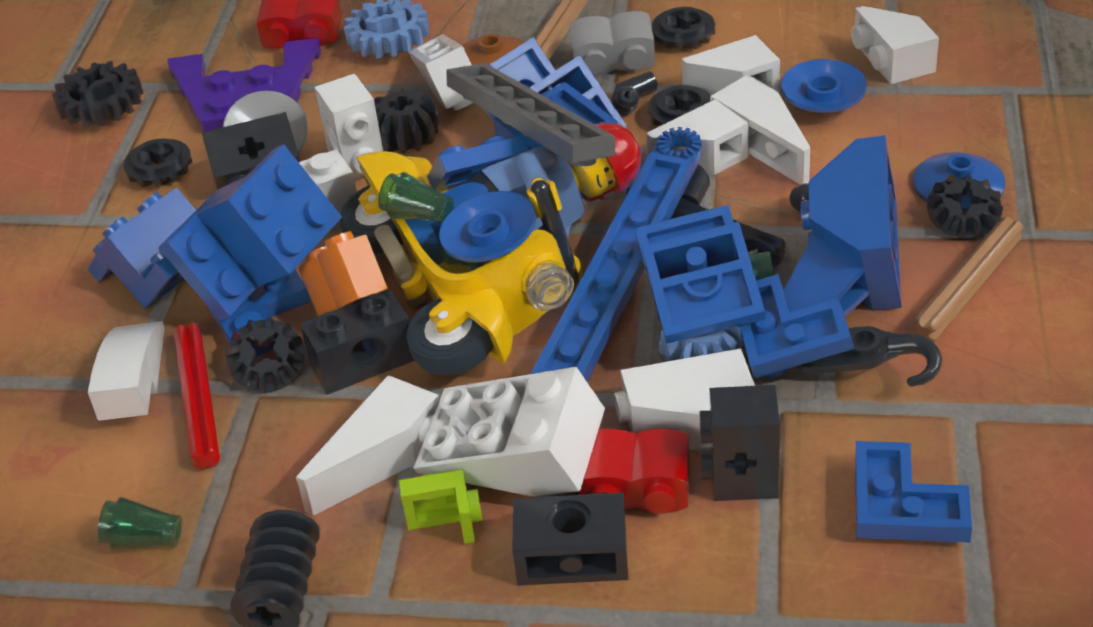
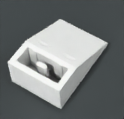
(516, 433)

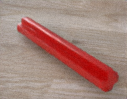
(196, 396)

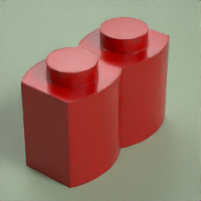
(298, 20)
(645, 466)

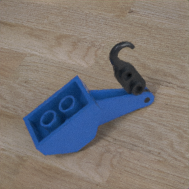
(856, 258)

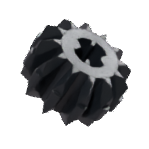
(406, 119)

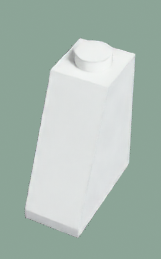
(674, 392)

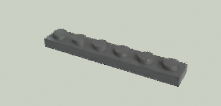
(532, 114)

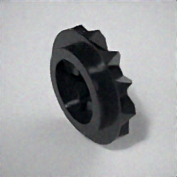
(693, 24)
(682, 97)
(170, 155)
(945, 209)
(267, 374)

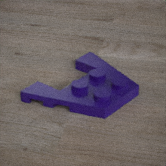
(215, 94)

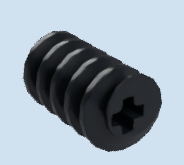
(275, 570)

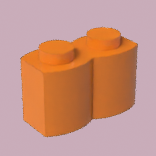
(342, 273)

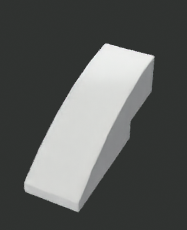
(126, 371)

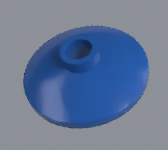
(823, 85)
(959, 164)
(487, 226)

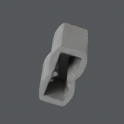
(614, 43)

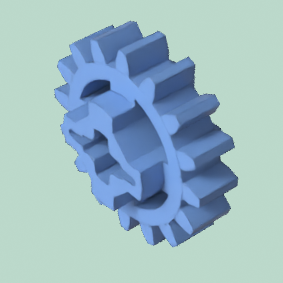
(386, 27)

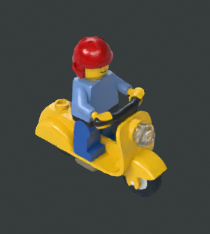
(484, 307)

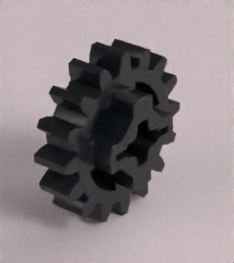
(98, 94)

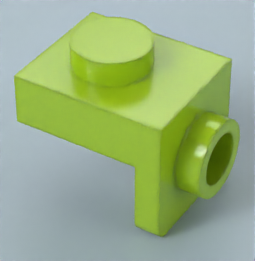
(440, 501)

